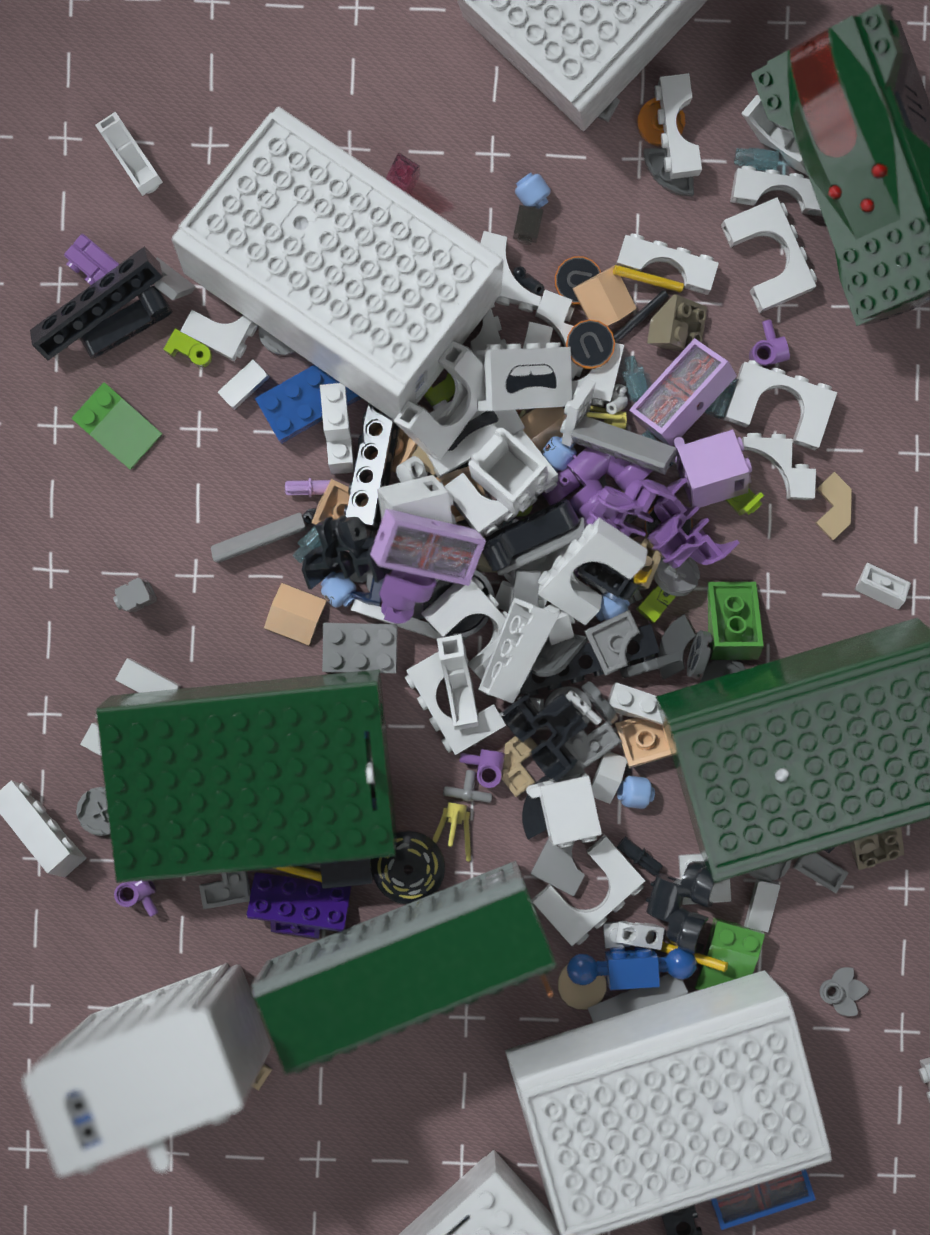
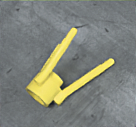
(618, 419)
(455, 815)

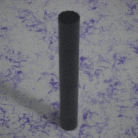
(640, 316)

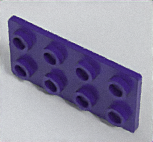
(297, 905)

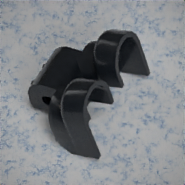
(332, 555)
(563, 722)
(667, 901)

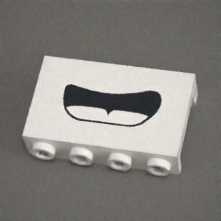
(526, 376)
(473, 436)

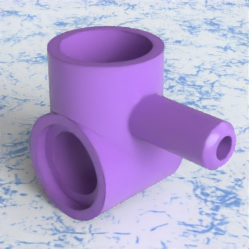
(776, 347)
(566, 484)
(487, 759)
(142, 893)

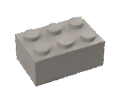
(359, 647)

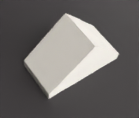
(608, 776)

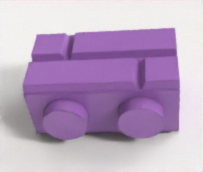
(89, 258)

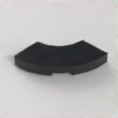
(532, 814)

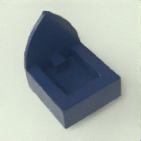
(372, 597)

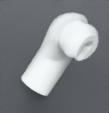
(618, 399)

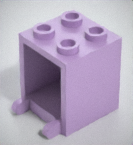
(713, 468)

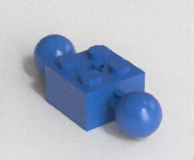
(631, 967)

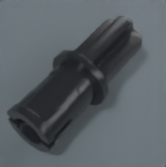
(639, 856)

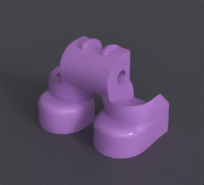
(590, 467)
(614, 505)
(674, 543)
(402, 592)

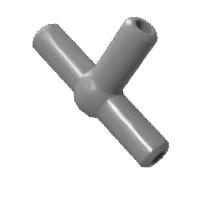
(467, 792)

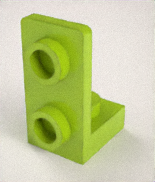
(746, 502)

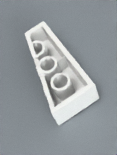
(517, 649)
(38, 830)

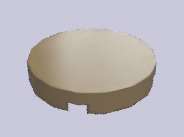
(581, 996)

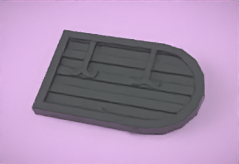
(556, 657)

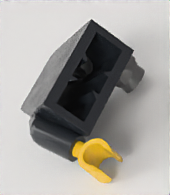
(610, 581)

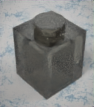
(527, 224)

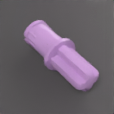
(306, 487)

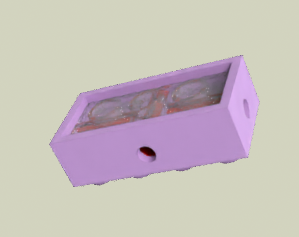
(683, 392)
(427, 547)

